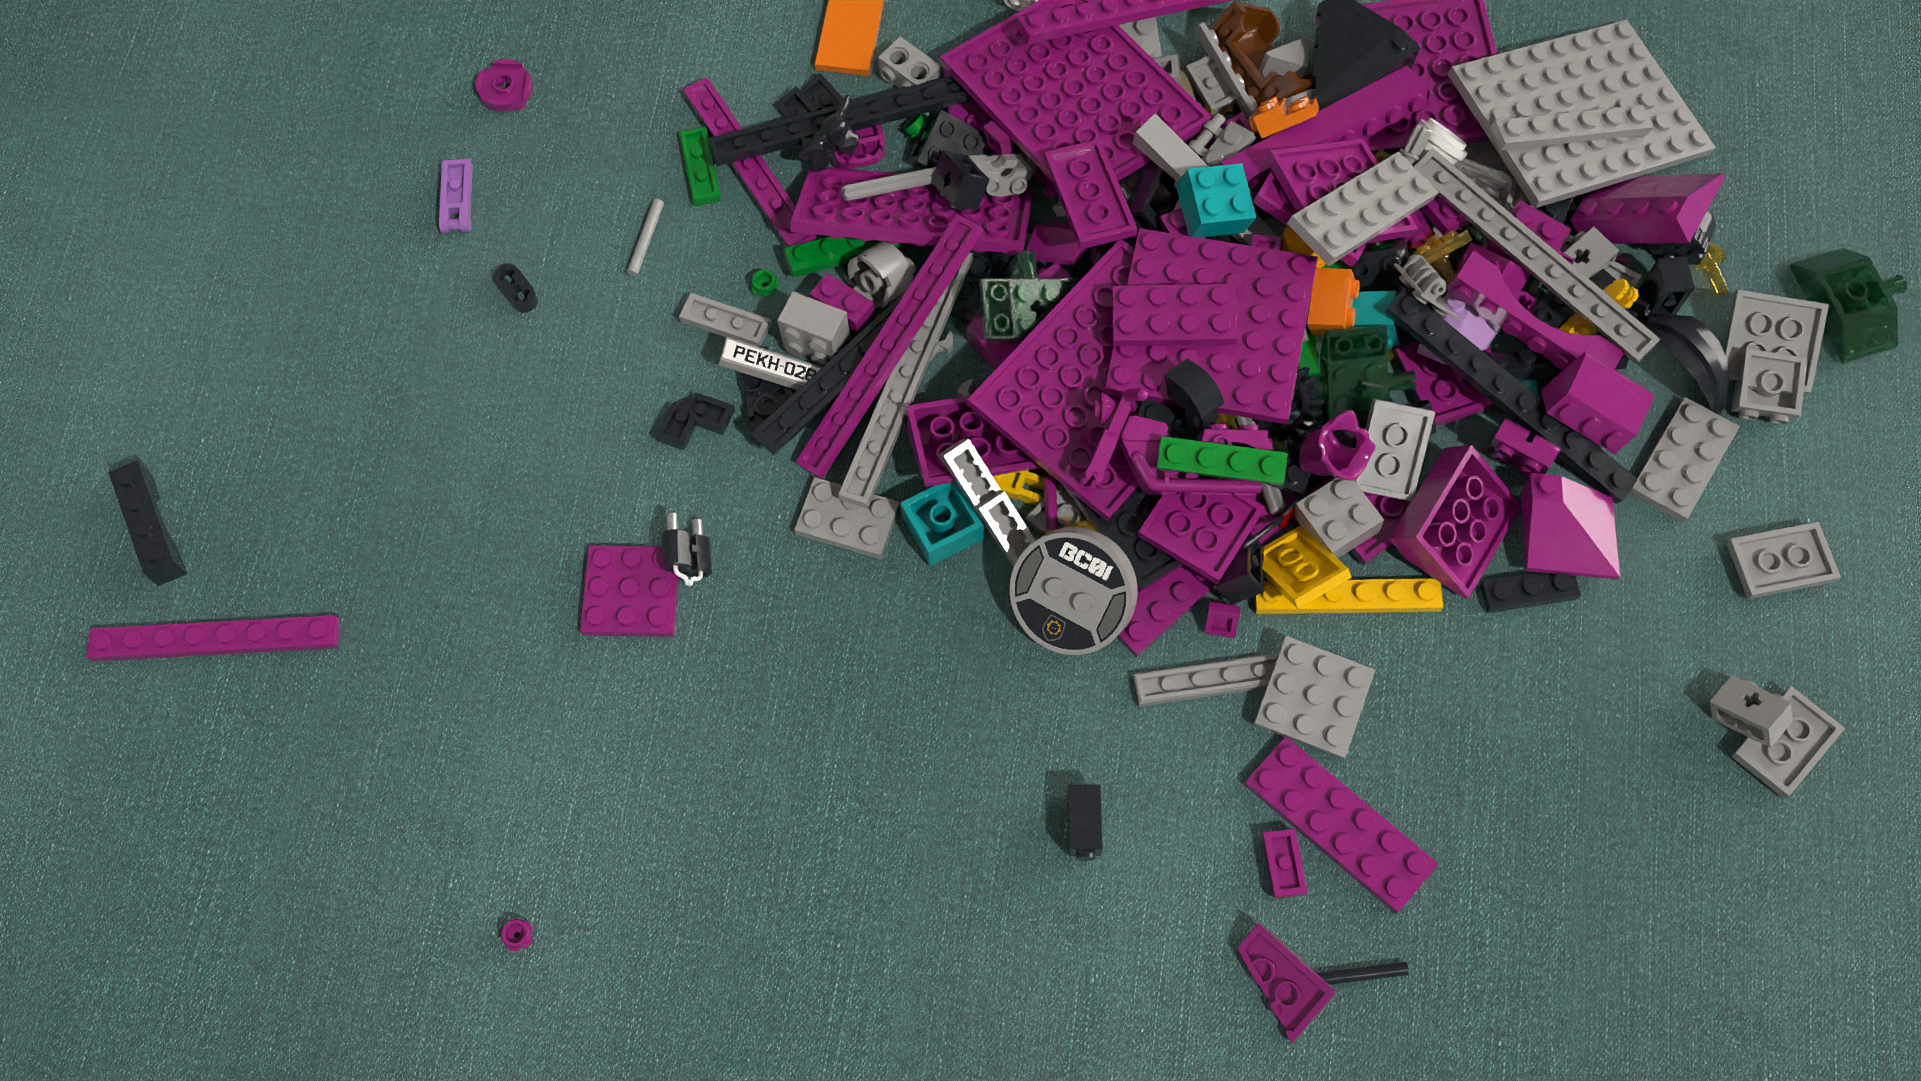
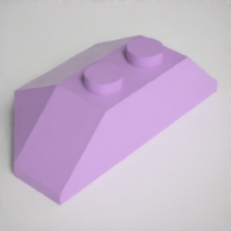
(1471, 325)

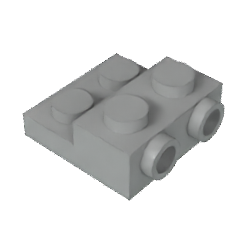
(1769, 386)

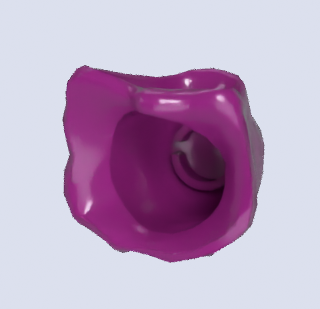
(1326, 456)

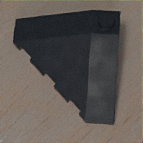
(1355, 50)

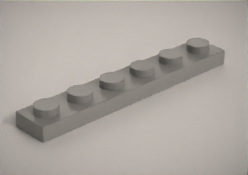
(1571, 127)

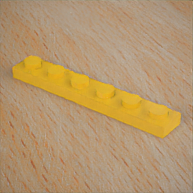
(1360, 597)

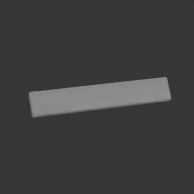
(1203, 680)

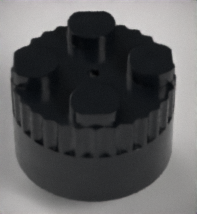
(1695, 250)

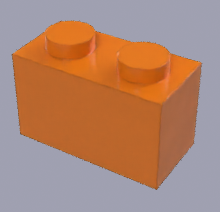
(1332, 300)

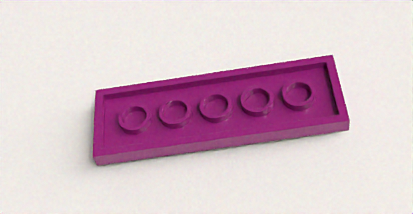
(1341, 825)

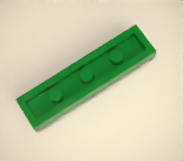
(825, 254)
(1221, 460)

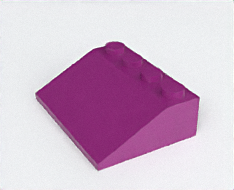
(1649, 208)
(942, 423)
(1456, 519)

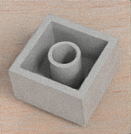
(813, 329)
(1339, 516)

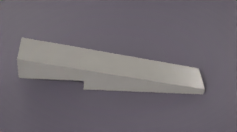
(1175, 157)
(987, 499)

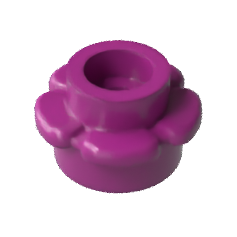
(508, 935)

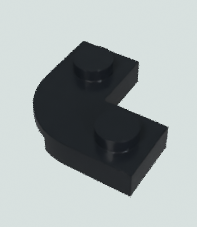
(693, 412)

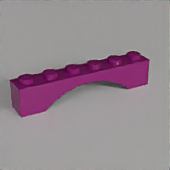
(1483, 289)

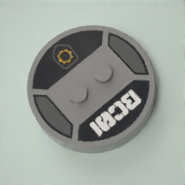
(1073, 590)

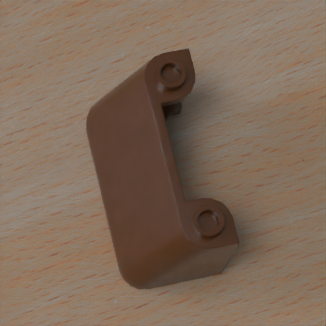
(1246, 36)

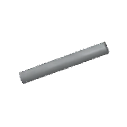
(645, 237)

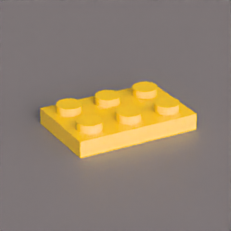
(1302, 567)

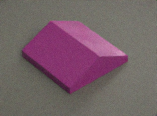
(1055, 243)

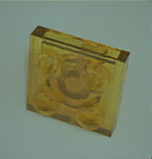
(1438, 252)

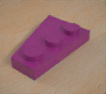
(1288, 982)

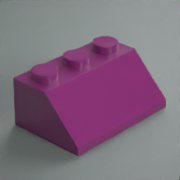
(1598, 402)

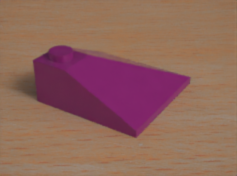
(1568, 528)

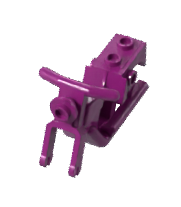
(1140, 445)

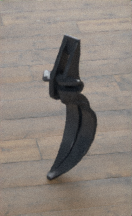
(1687, 342)

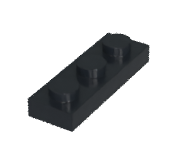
(1528, 590)

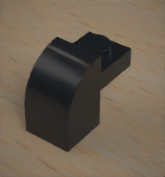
(1196, 393)

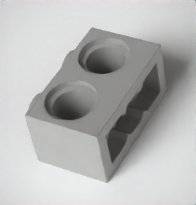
(907, 65)

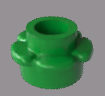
(915, 126)
(762, 277)

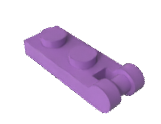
(455, 195)

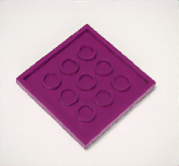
(1321, 168)

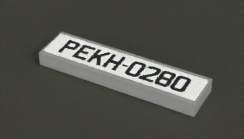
(766, 364)

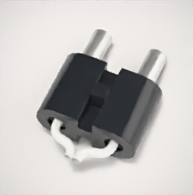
(686, 552)

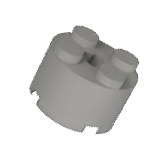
(881, 273)

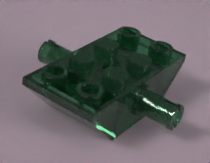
(1861, 304)
(1018, 305)
(1359, 356)

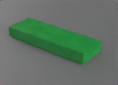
(700, 166)

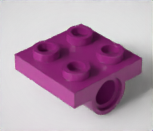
(1511, 448)

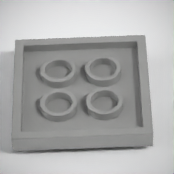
(1774, 326)
(1314, 697)

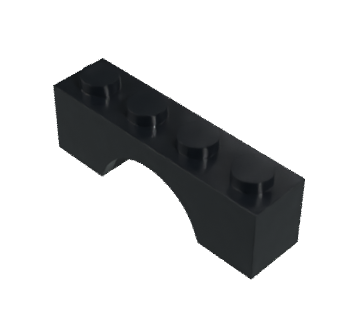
(153, 545)

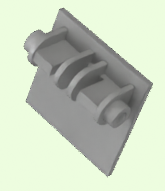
(1427, 284)

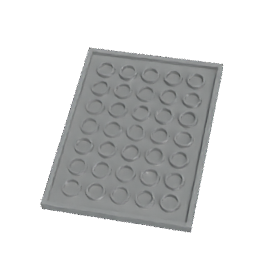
(1575, 74)

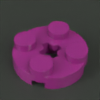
(506, 99)

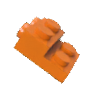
(1276, 115)

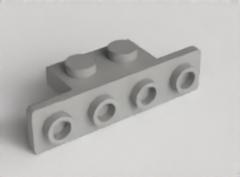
(1216, 79)

